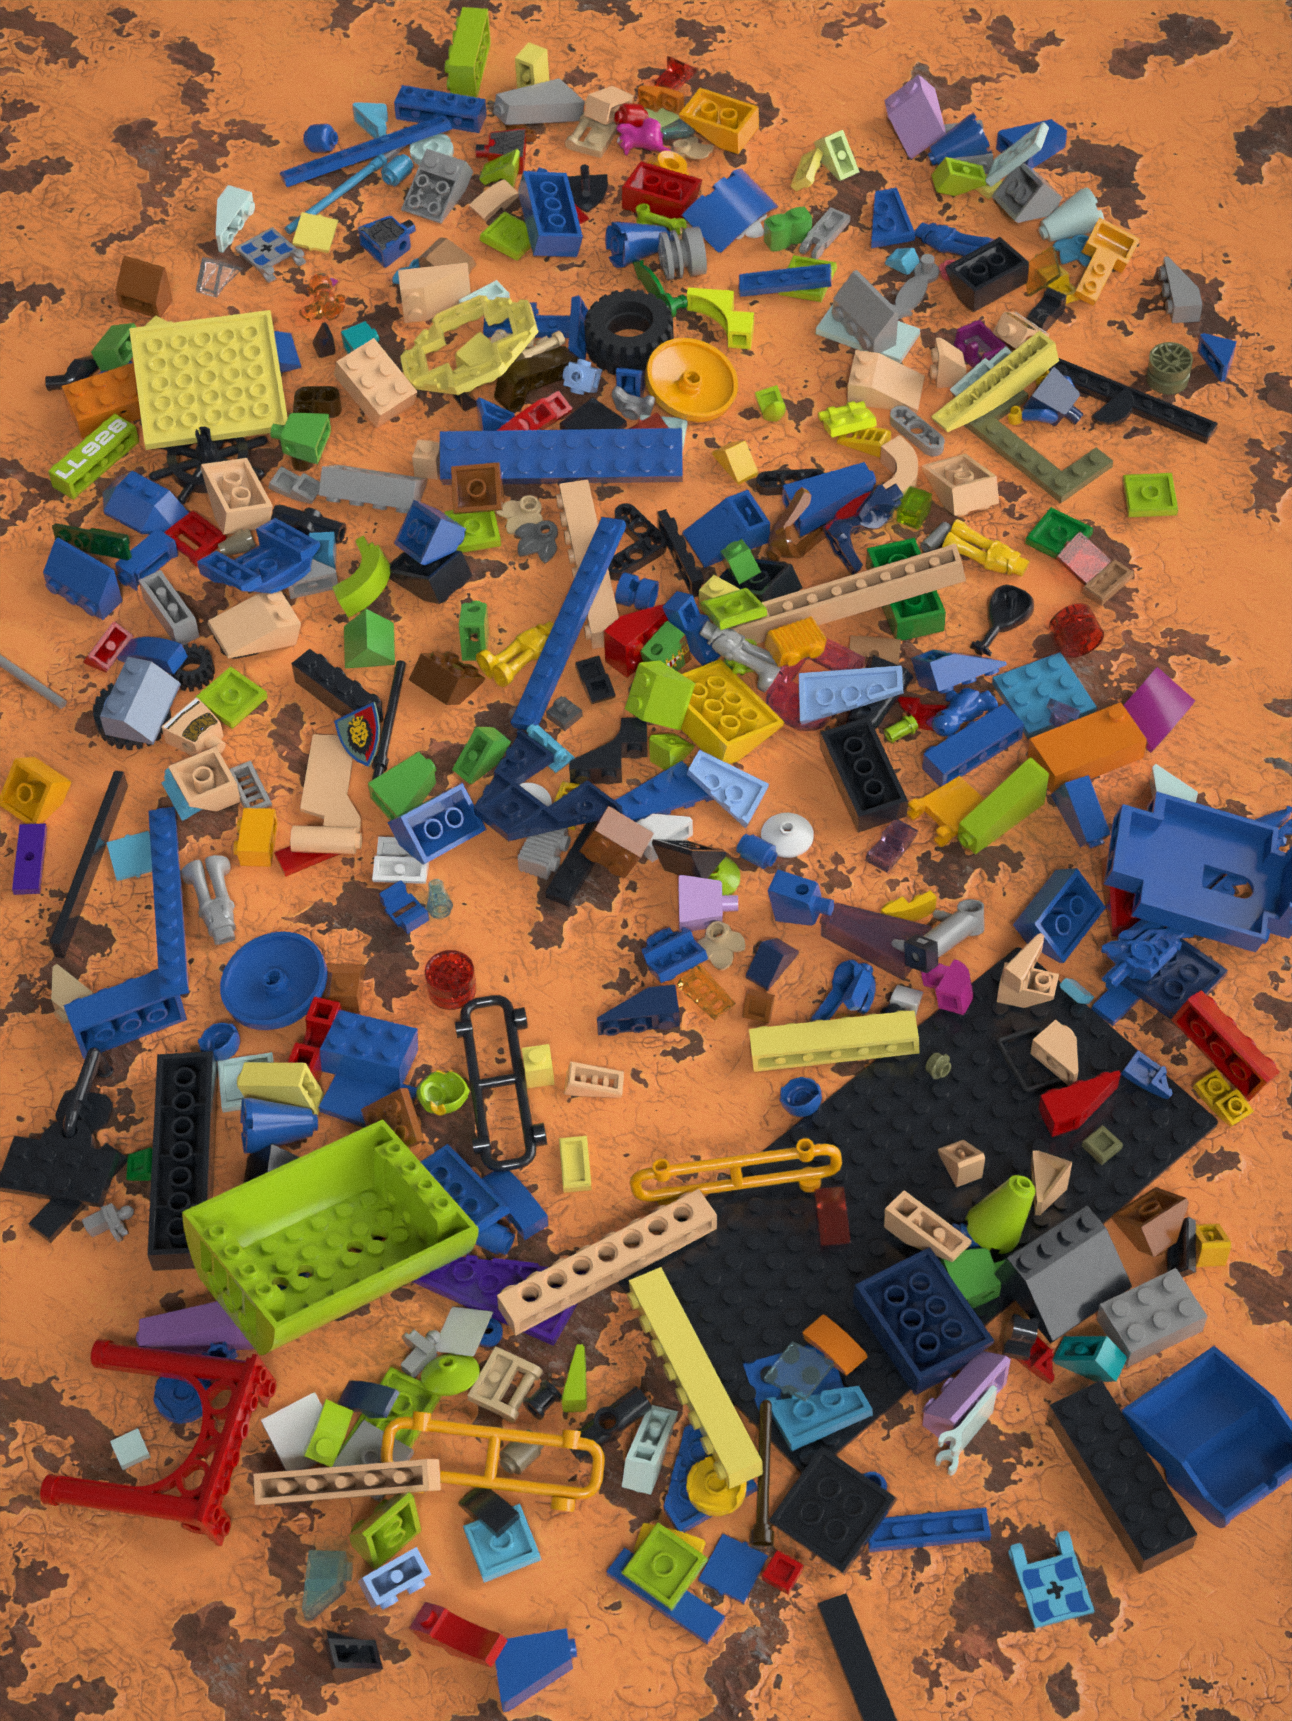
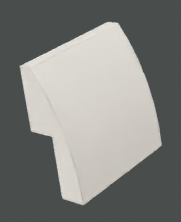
(396, 864)
(291, 1429)

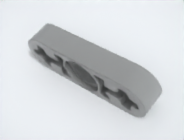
(919, 440)

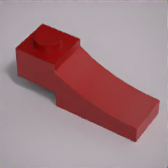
(456, 1635)

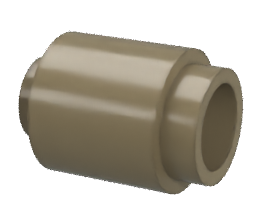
(518, 1456)

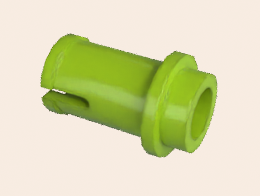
(900, 729)

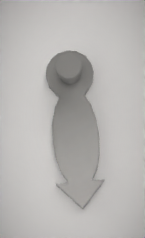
(915, 289)

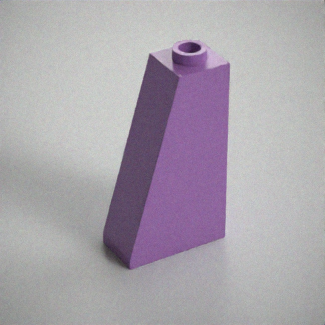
(191, 1330)

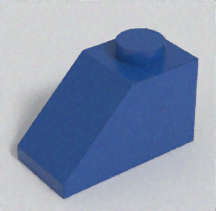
(631, 381)

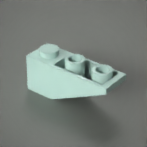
(233, 210)

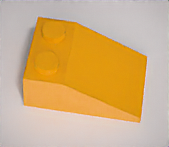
(721, 119)

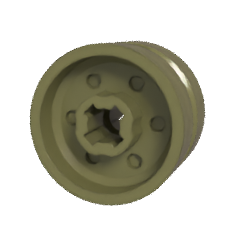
(1169, 368)

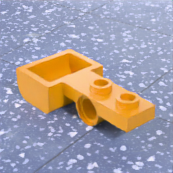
(1109, 250)

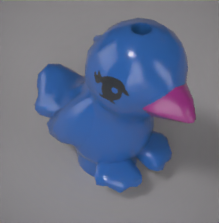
(962, 708)

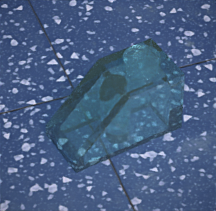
(325, 1580)

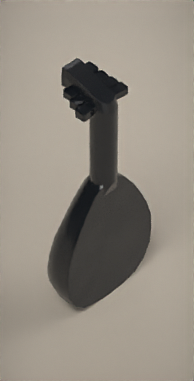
(1007, 609)

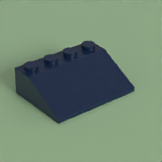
(921, 1320)

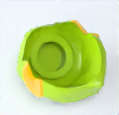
(442, 1092)

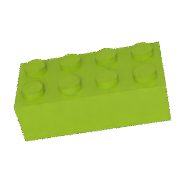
(468, 52)

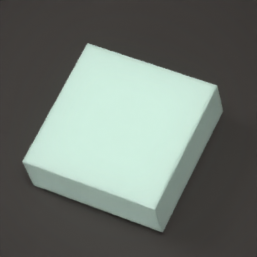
(130, 1449)

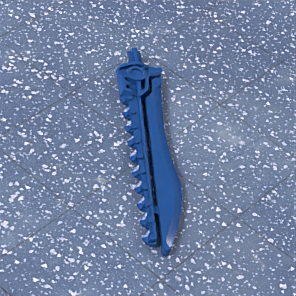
(1148, 947)

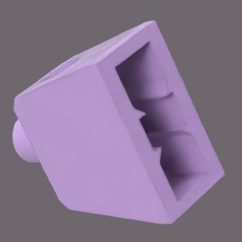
(702, 902)

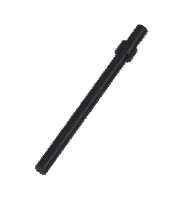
(381, 761)

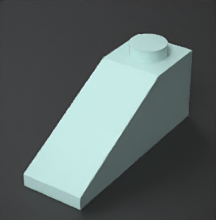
(648, 1450)

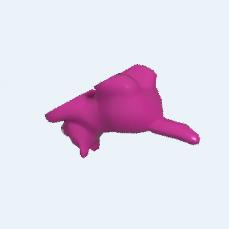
(645, 137)

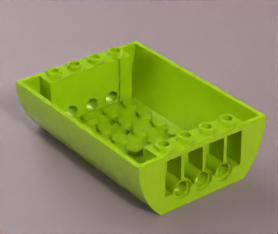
(308, 1221)

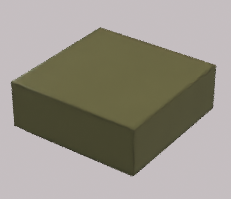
(1102, 1145)

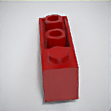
(1073, 1105)

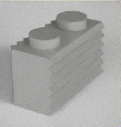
(542, 853)

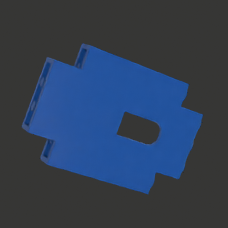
(1163, 862)

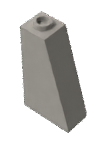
(539, 103)

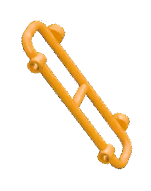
(808, 1177)
(562, 1496)

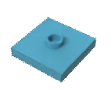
(502, 1554)

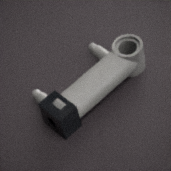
(923, 951)

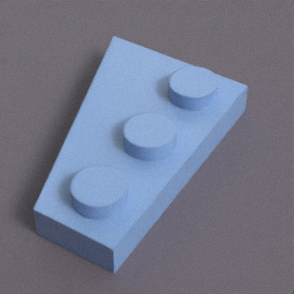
(728, 786)

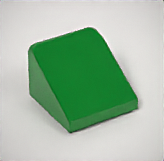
(139, 1165)

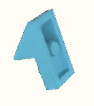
(371, 117)

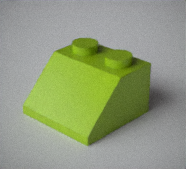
(660, 695)

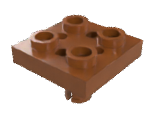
(399, 1116)

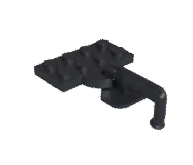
(72, 1166)

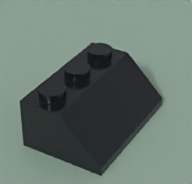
(988, 273)

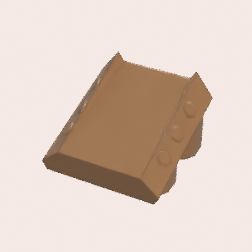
(445, 253)

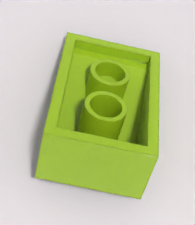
(386, 1530)

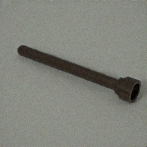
(761, 1534)

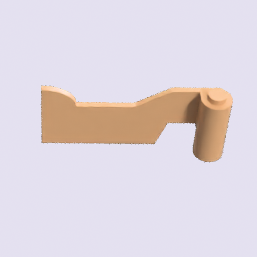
(327, 798)

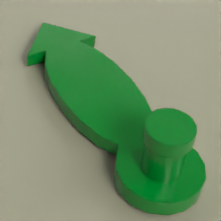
(654, 286)

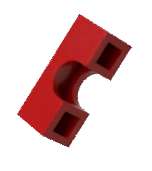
(318, 1023)

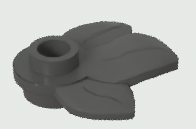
(535, 541)

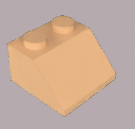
(206, 781)

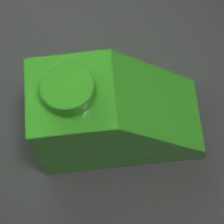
(739, 561)
(481, 753)

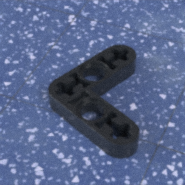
(782, 475)
(642, 542)

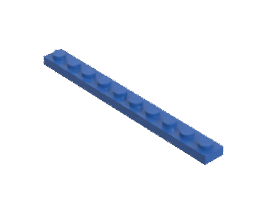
(568, 623)
(168, 903)

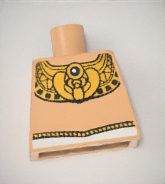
(1015, 329)
(194, 729)

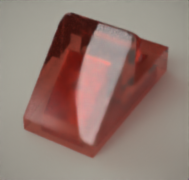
(676, 74)

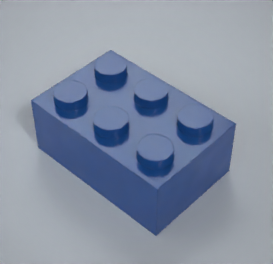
(369, 1049)

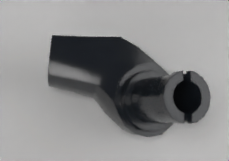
(77, 370)

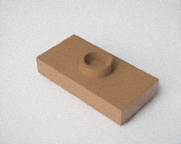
(1108, 582)

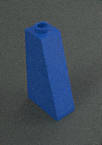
(829, 494)

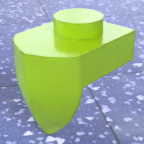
(771, 403)

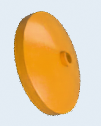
(691, 379)

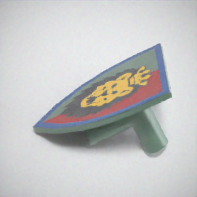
(360, 733)

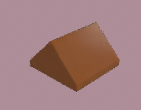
(477, 488)

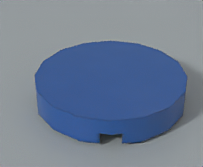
(178, 1400)

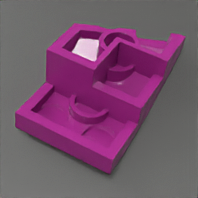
(1158, 707)

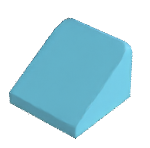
(903, 260)

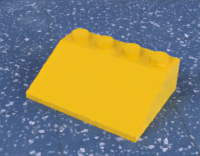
(726, 714)

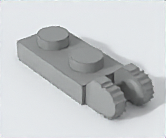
(824, 232)

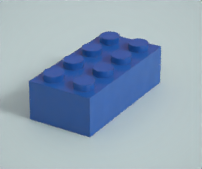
(550, 214)
(123, 1013)

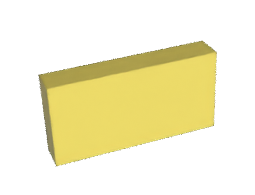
(575, 1164)

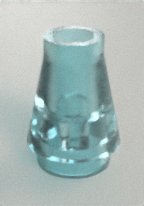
(677, 129)
(438, 900)

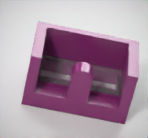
(977, 343)

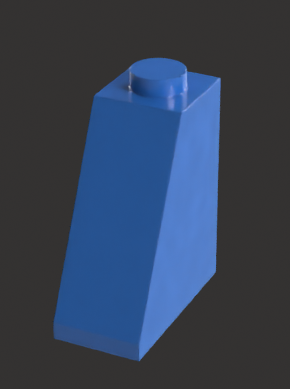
(1053, 143)
(1082, 812)
(532, 1664)

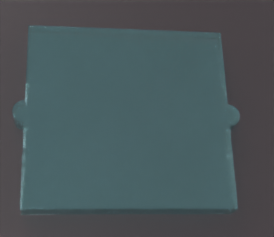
(798, 1371)

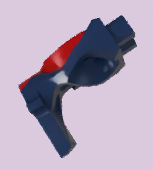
(862, 513)

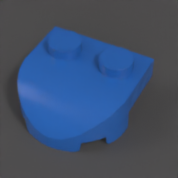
(672, 953)

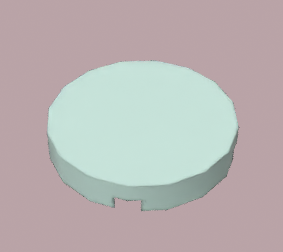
(439, 143)

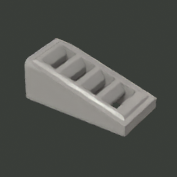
(242, 771)

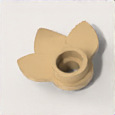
(691, 148)
(519, 514)
(722, 948)

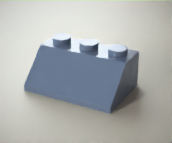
(139, 701)

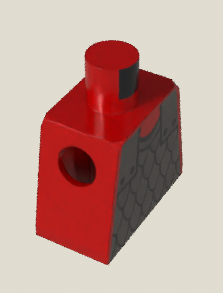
(502, 143)

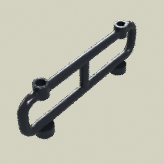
(533, 1134)

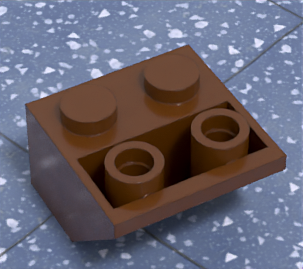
(445, 677)

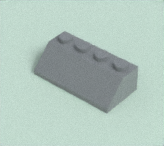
(370, 487)

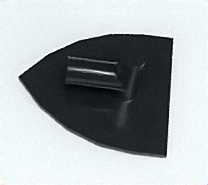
(588, 189)

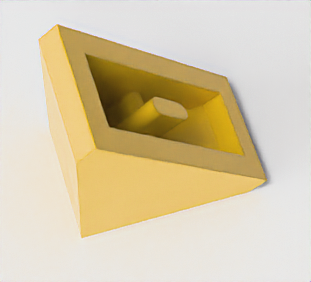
(736, 461)
(1211, 1245)

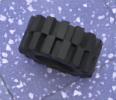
(201, 674)

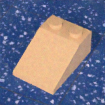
(432, 290)
(883, 382)
(962, 484)
(236, 495)
(256, 625)

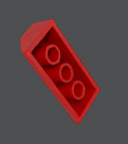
(1225, 1045)

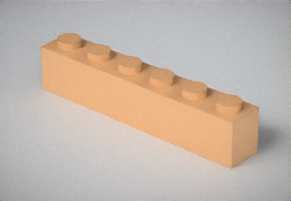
(347, 1481)

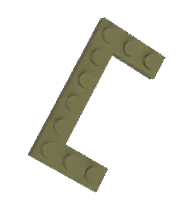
(1055, 482)

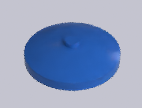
(273, 980)

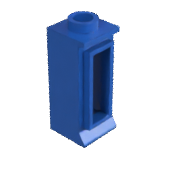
(146, 558)

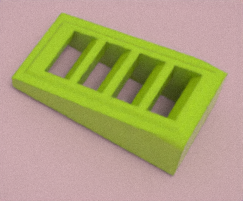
(575, 1390)

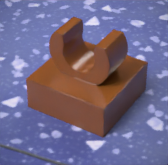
(758, 1006)

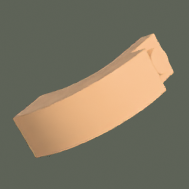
(902, 461)

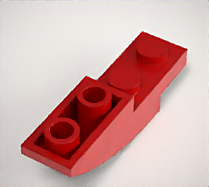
(540, 414)

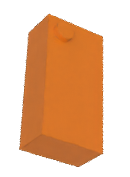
(1088, 746)

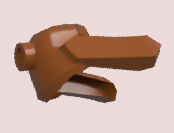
(779, 539)

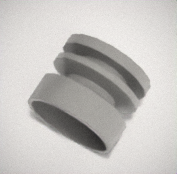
(682, 253)

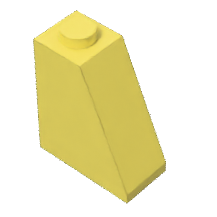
(281, 1083)

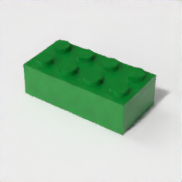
(915, 615)

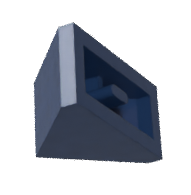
(770, 962)

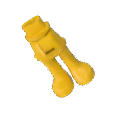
(998, 556)
(528, 643)

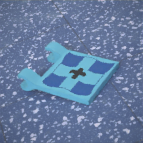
(1052, 1586)

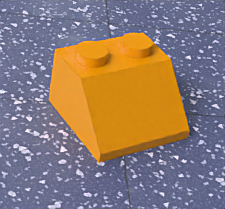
(33, 790)

